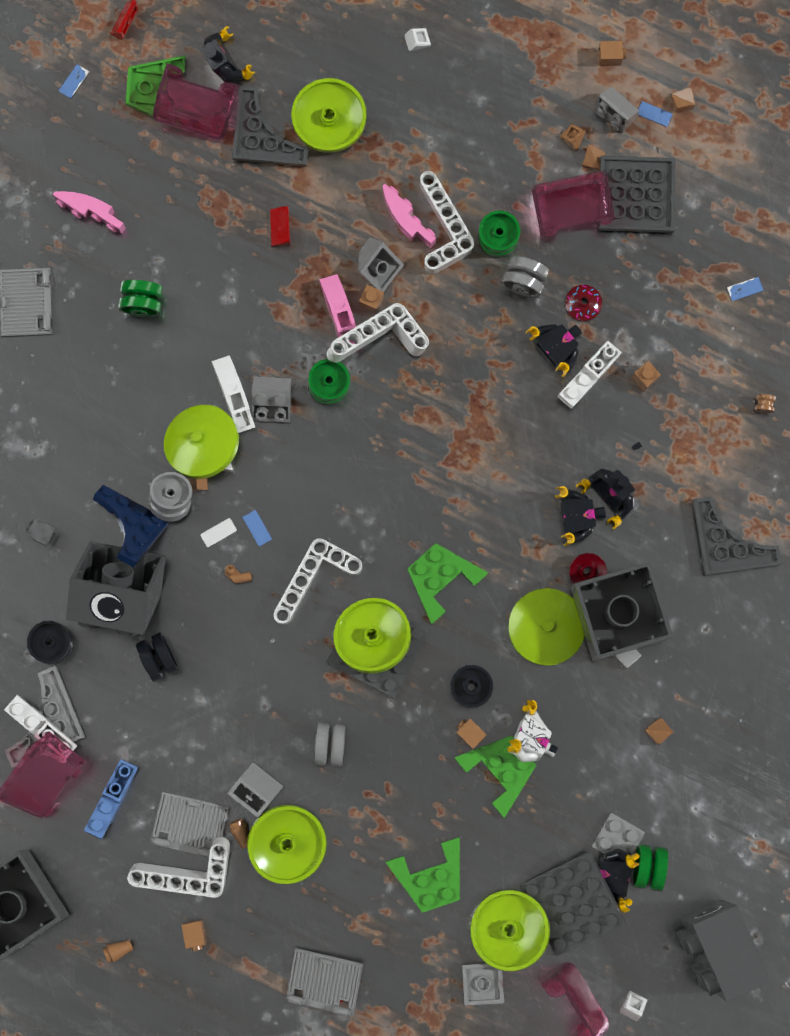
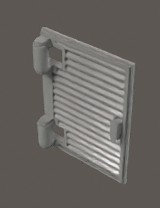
(25, 302)
(188, 823)
(324, 982)

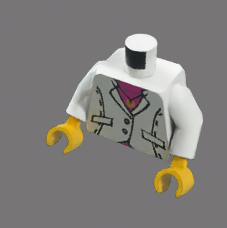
(531, 737)

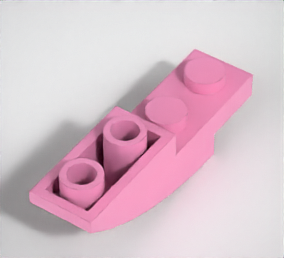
(85, 205)
(401, 213)
(337, 305)

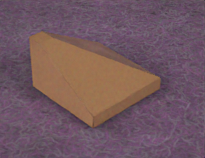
(573, 136)
(592, 157)

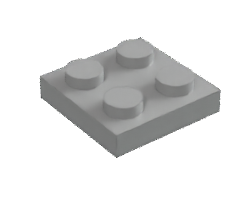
(617, 834)
(482, 984)

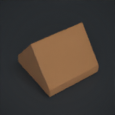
(198, 484)

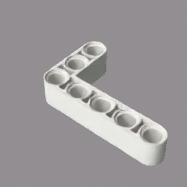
(447, 223)
(376, 330)
(302, 571)
(185, 875)

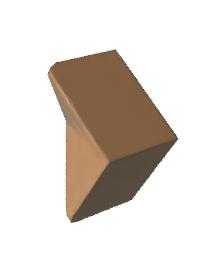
(683, 100)
(659, 731)

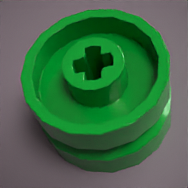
(507, 228)
(140, 298)
(320, 374)
(651, 867)

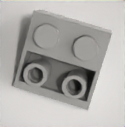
(616, 109)
(271, 399)
(255, 790)

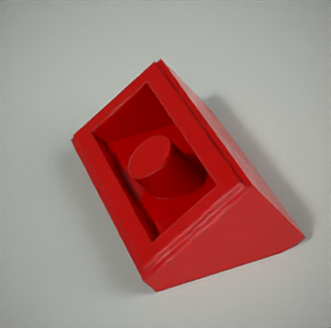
(125, 19)
(280, 226)

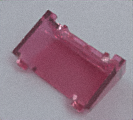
(194, 105)
(573, 202)
(41, 776)
(568, 981)

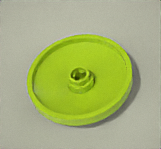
(329, 115)
(201, 441)
(546, 627)
(372, 635)
(286, 844)
(510, 930)

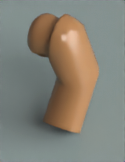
(235, 576)

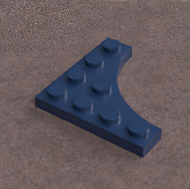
(137, 523)

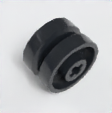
(38, 642)
(154, 658)
(482, 682)

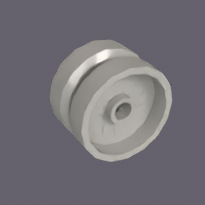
(525, 276)
(170, 496)
(329, 744)

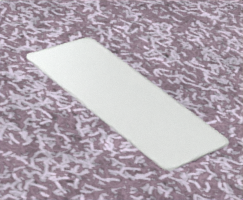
(218, 532)

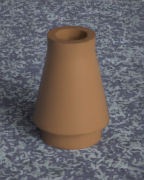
(240, 831)
(117, 950)

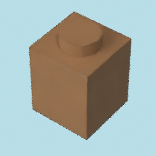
(611, 53)
(371, 299)
(646, 376)
(470, 733)
(194, 935)

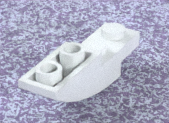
(589, 374)
(233, 393)
(35, 721)

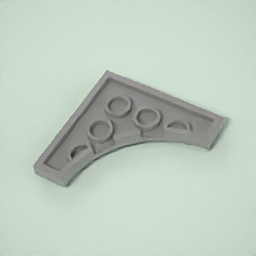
(55, 707)

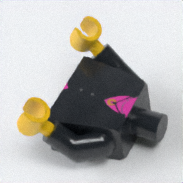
(220, 59)
(557, 344)
(615, 490)
(577, 515)
(616, 870)

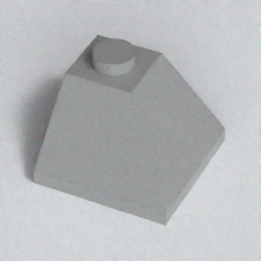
(378, 264)

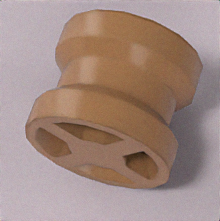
(765, 403)

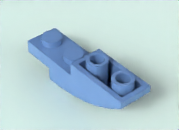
(111, 799)

